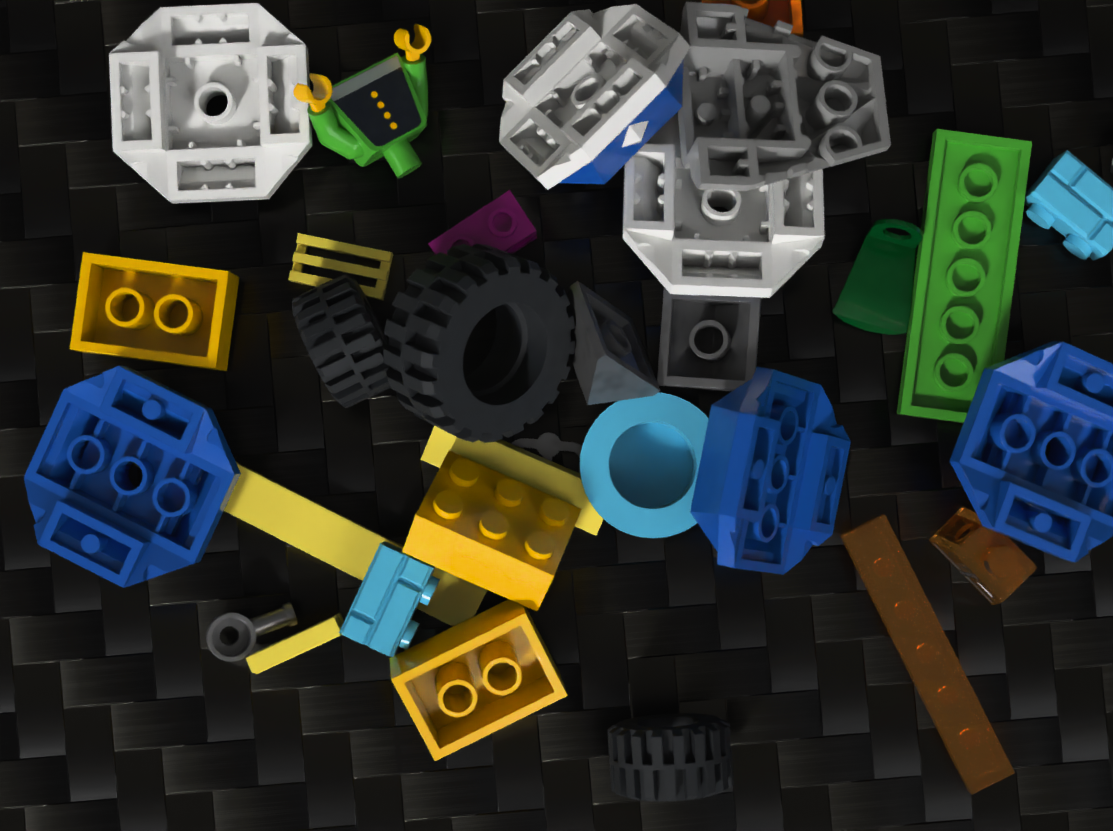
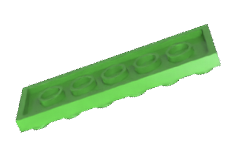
(963, 271)

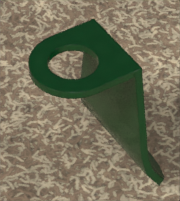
(881, 280)

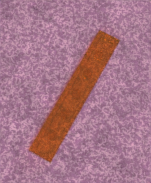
(927, 654)

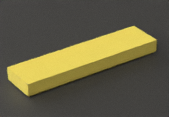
(521, 466)

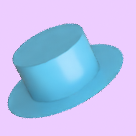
(644, 464)

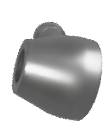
(246, 631)

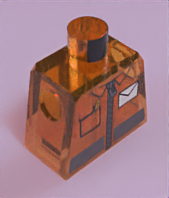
(983, 556)

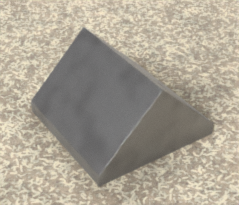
(708, 341)
(607, 350)

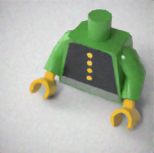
(376, 108)

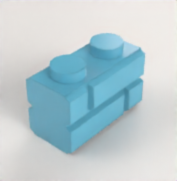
(1075, 205)
(389, 599)

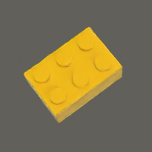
(154, 311)
(491, 530)
(476, 678)

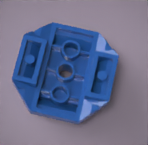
(1001, 460)
(770, 472)
(83, 484)

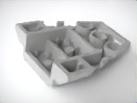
(771, 101)

